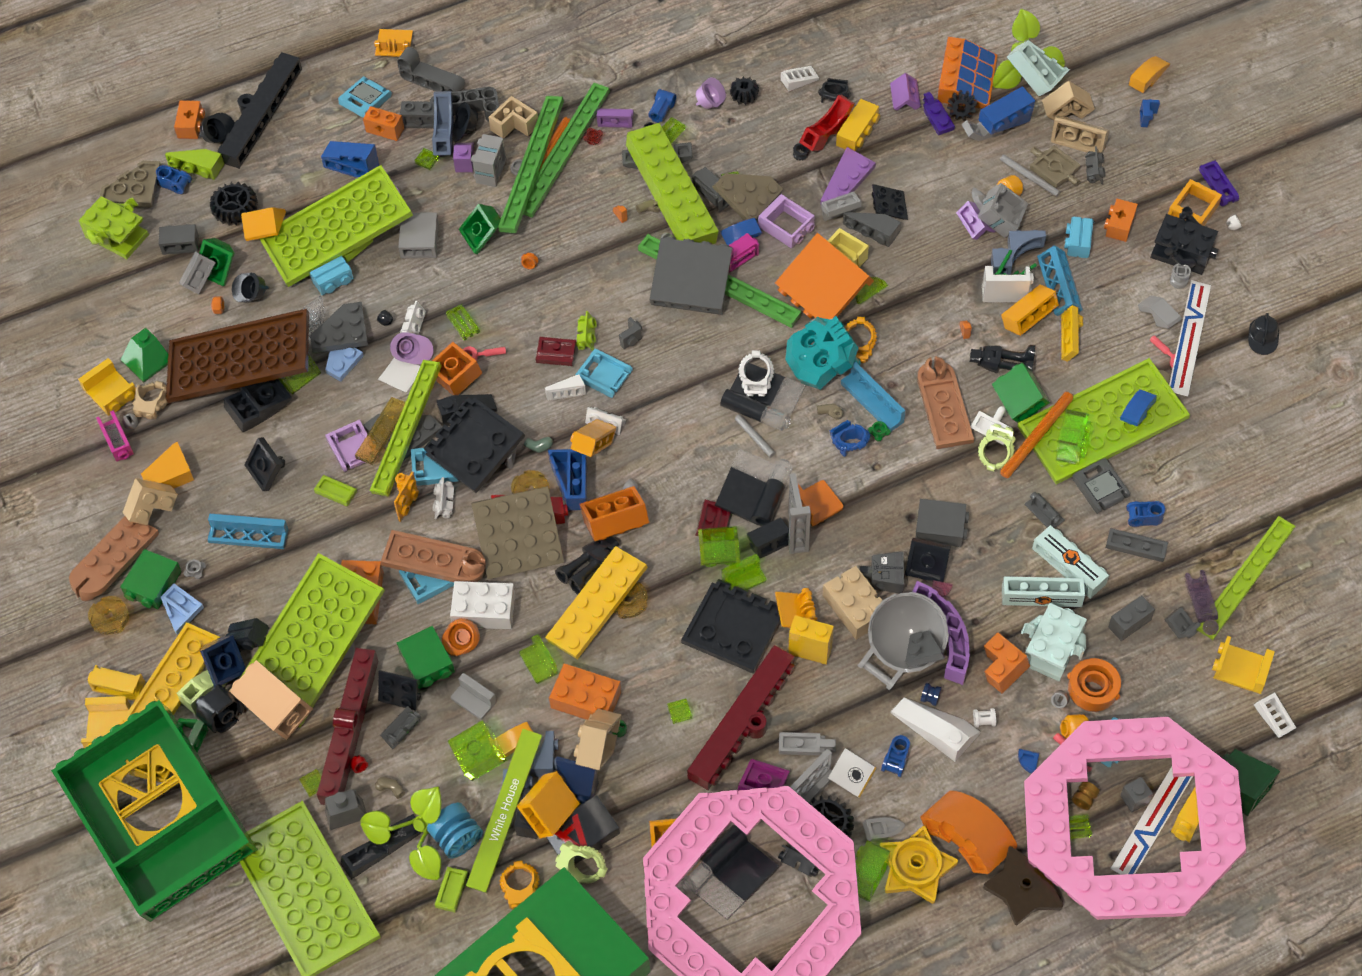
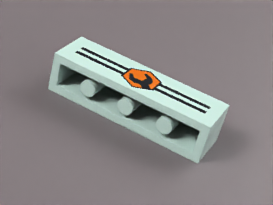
(1070, 560)
(1042, 591)

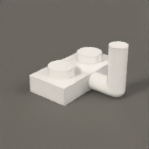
(983, 422)

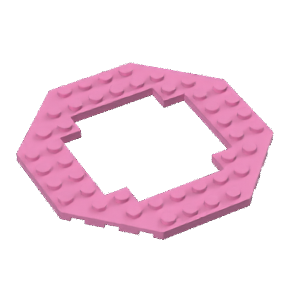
(802, 828)
(1134, 894)

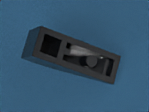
(450, 404)

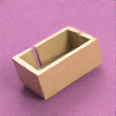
(852, 600)
(595, 742)

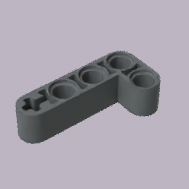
(426, 75)
(479, 99)

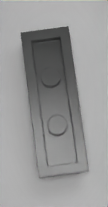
(1136, 545)

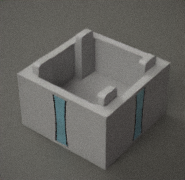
(489, 160)
(1002, 210)

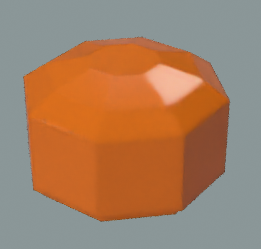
(217, 305)

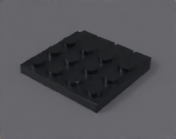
(473, 444)
(733, 626)

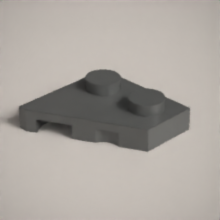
(922, 649)

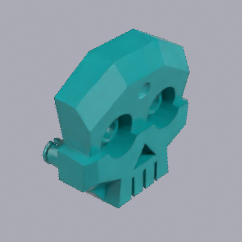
(830, 344)

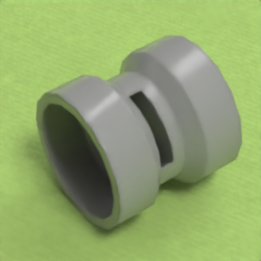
(1180, 276)

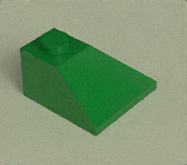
(480, 226)
(221, 254)
(145, 355)

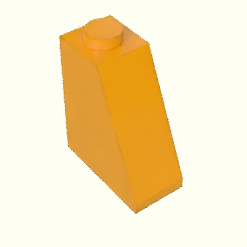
(169, 468)

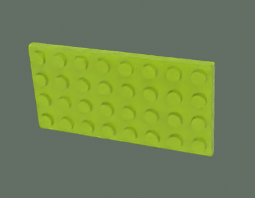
(336, 225)
(1105, 406)
(317, 627)
(306, 892)

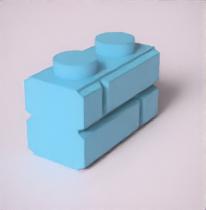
(1079, 237)
(331, 275)

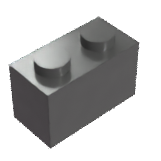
(178, 239)
(1131, 618)

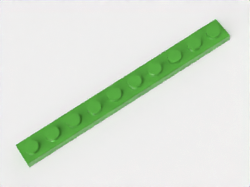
(565, 146)
(530, 164)
(740, 291)

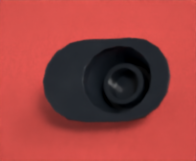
(465, 121)
(216, 127)
(248, 287)
(1263, 335)

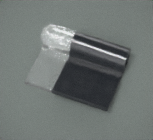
(772, 409)
(754, 487)
(729, 873)

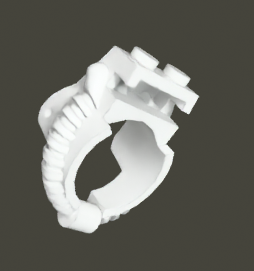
(761, 387)

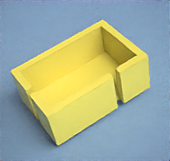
(850, 246)

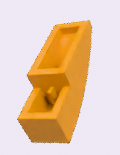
(1148, 73)

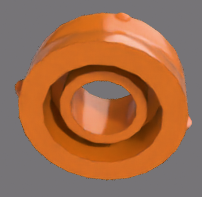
(1094, 671)

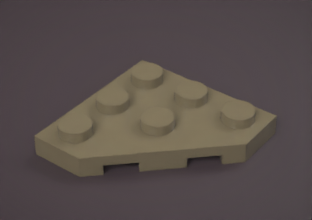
(135, 184)
(747, 193)

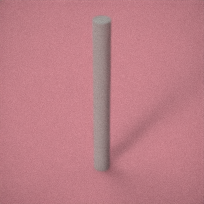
(1030, 175)

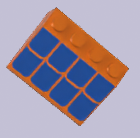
(967, 69)

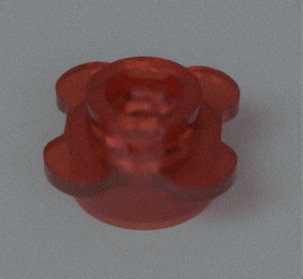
(592, 136)

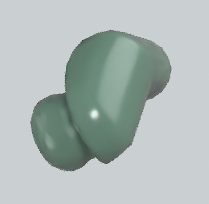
(540, 445)

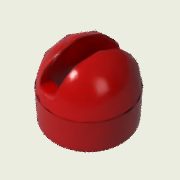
(358, 764)

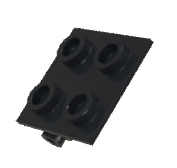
(889, 202)
(398, 690)

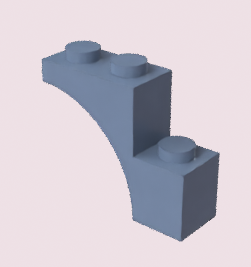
(443, 123)
(1019, 243)
(544, 761)

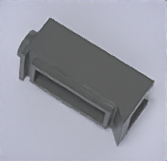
(703, 182)

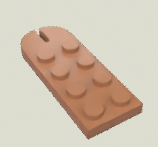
(944, 404)
(110, 558)
(433, 558)

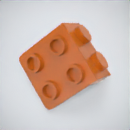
(821, 500)

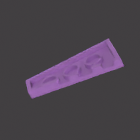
(848, 175)

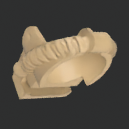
(149, 408)

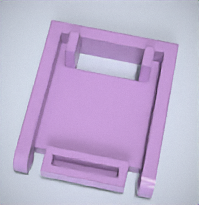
(346, 449)

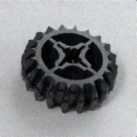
(232, 201)
(842, 814)

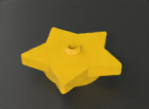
(917, 851)

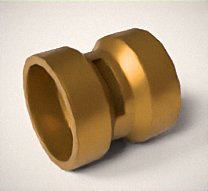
(1085, 795)

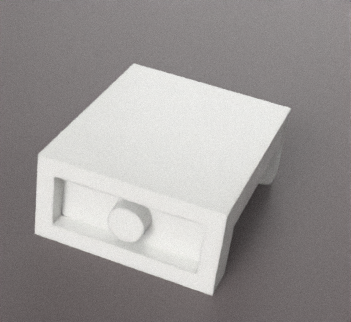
(1005, 287)

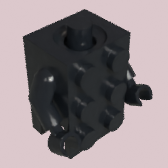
(1185, 242)

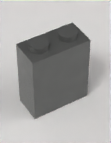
(942, 522)

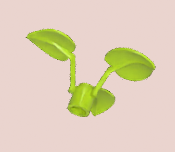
(1023, 28)
(427, 805)

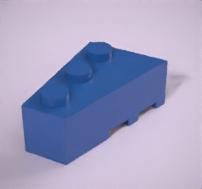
(1008, 111)
(350, 158)
(571, 475)

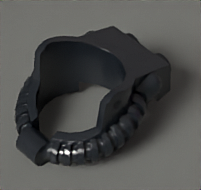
(833, 88)

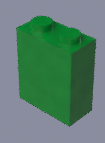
(1020, 393)
(150, 579)
(425, 657)

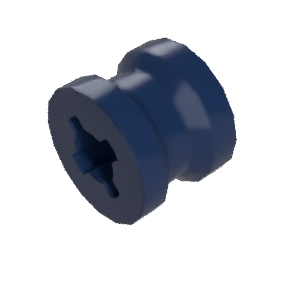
(930, 694)

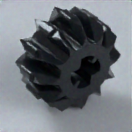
(744, 90)
(963, 99)

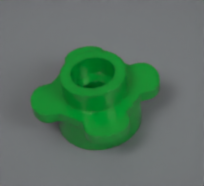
(879, 426)

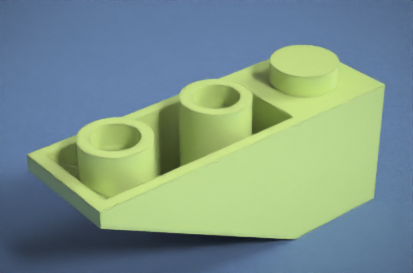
(195, 688)

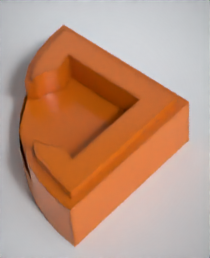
(621, 213)
(965, 328)

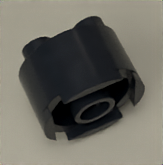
(219, 709)

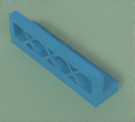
(1063, 274)
(873, 397)
(247, 525)

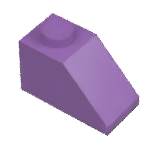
(462, 157)

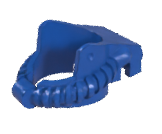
(846, 431)

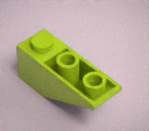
(200, 162)

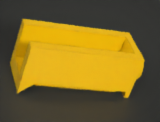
(115, 683)

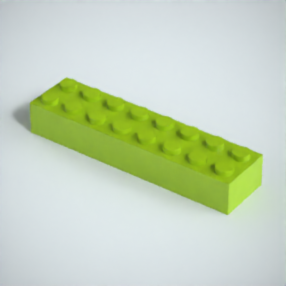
(670, 185)

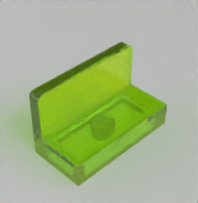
(744, 574)
(538, 660)

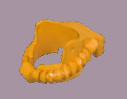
(865, 351)
(514, 896)

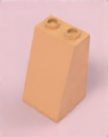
(270, 699)

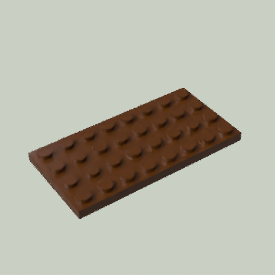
(238, 356)

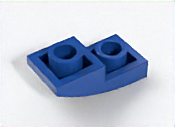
(738, 230)
(1137, 407)

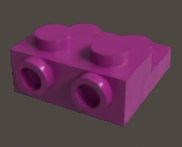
(762, 776)

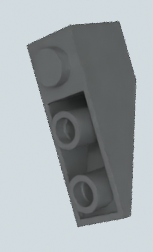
(875, 226)

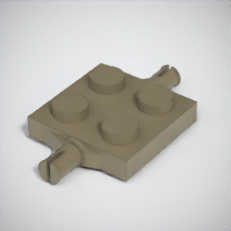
(1055, 166)

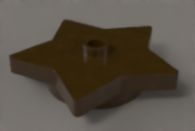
(1019, 898)

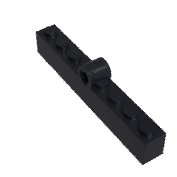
(258, 109)

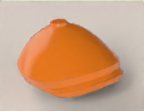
(460, 637)

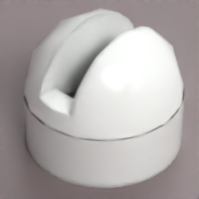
(1233, 223)

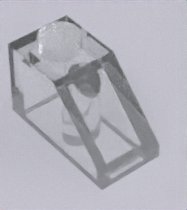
(316, 314)

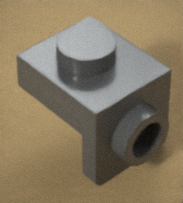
(631, 335)
(1182, 624)

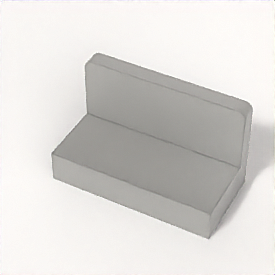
(839, 205)
(197, 272)
(473, 697)

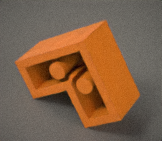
(1007, 663)

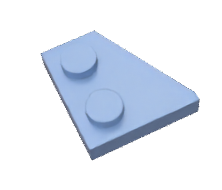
(342, 362)
(180, 607)

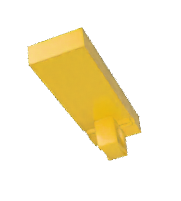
(1070, 323)

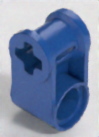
(172, 179)
(1144, 513)
(896, 759)

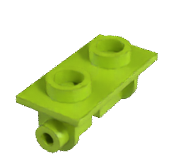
(586, 325)

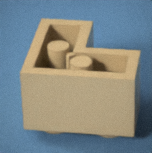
(1067, 100)
(513, 115)
(145, 497)

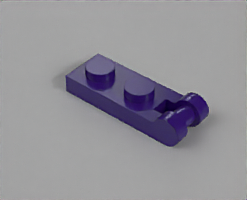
(1219, 182)

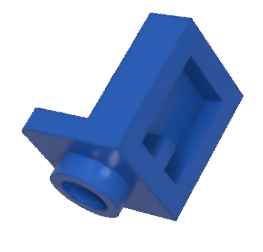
(1147, 109)

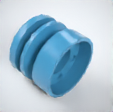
(455, 830)

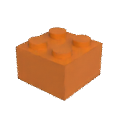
(457, 369)

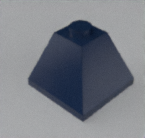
(223, 660)
(579, 779)

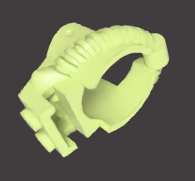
(1005, 435)
(567, 857)

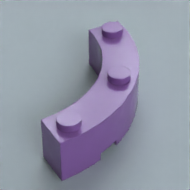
(958, 639)

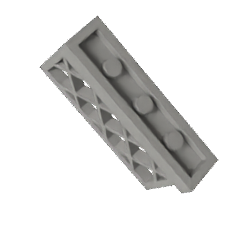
(798, 520)
(815, 778)

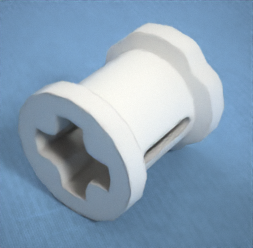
(984, 717)

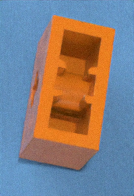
(189, 119)
(383, 123)
(1121, 219)

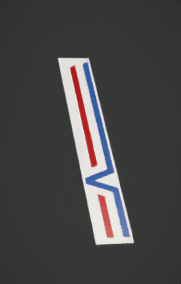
(1189, 338)
(1150, 824)

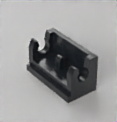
(769, 538)

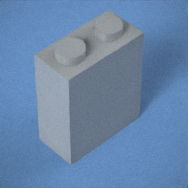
(419, 236)

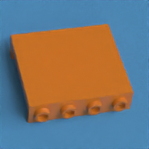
(822, 279)

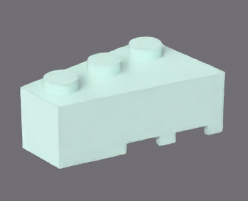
(1036, 68)

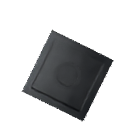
(263, 464)
(927, 560)

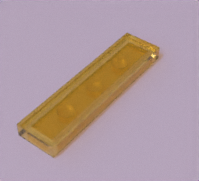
(380, 431)

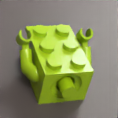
(114, 226)

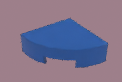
(1028, 760)

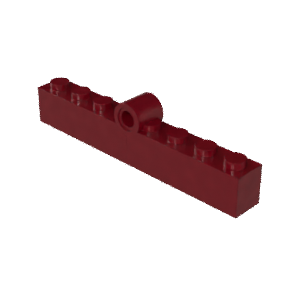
(741, 718)
(348, 723)

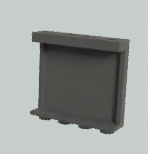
(691, 275)

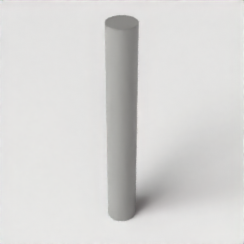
(755, 436)

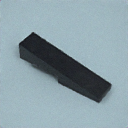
(370, 853)

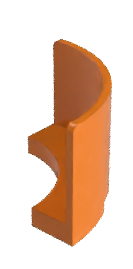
(972, 827)

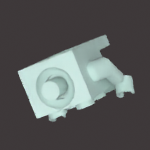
(1055, 640)

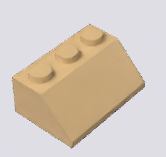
(1078, 135)

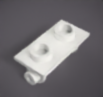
(415, 316)
(594, 413)
(441, 505)

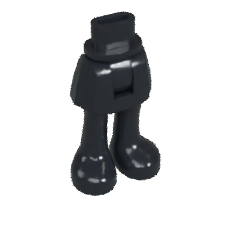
(992, 357)
(595, 554)

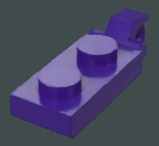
(937, 115)

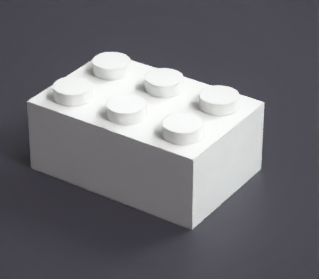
(484, 604)

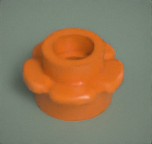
(529, 260)

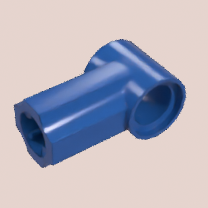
(663, 101)

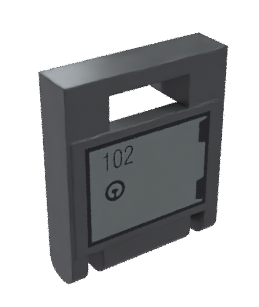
(1103, 487)

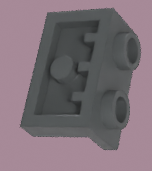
(417, 114)

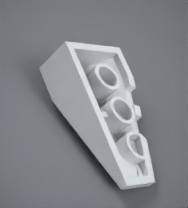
(940, 729)

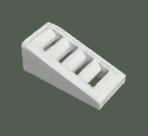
(790, 81)
(567, 388)
(1278, 707)

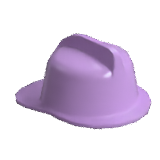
(710, 93)
(411, 348)

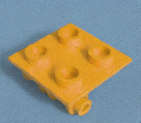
(392, 42)
(407, 493)
(795, 604)

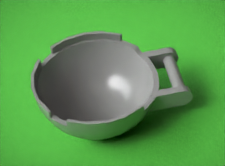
(891, 629)

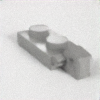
(804, 744)

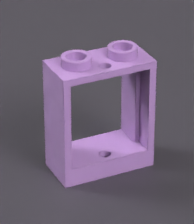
(784, 204)

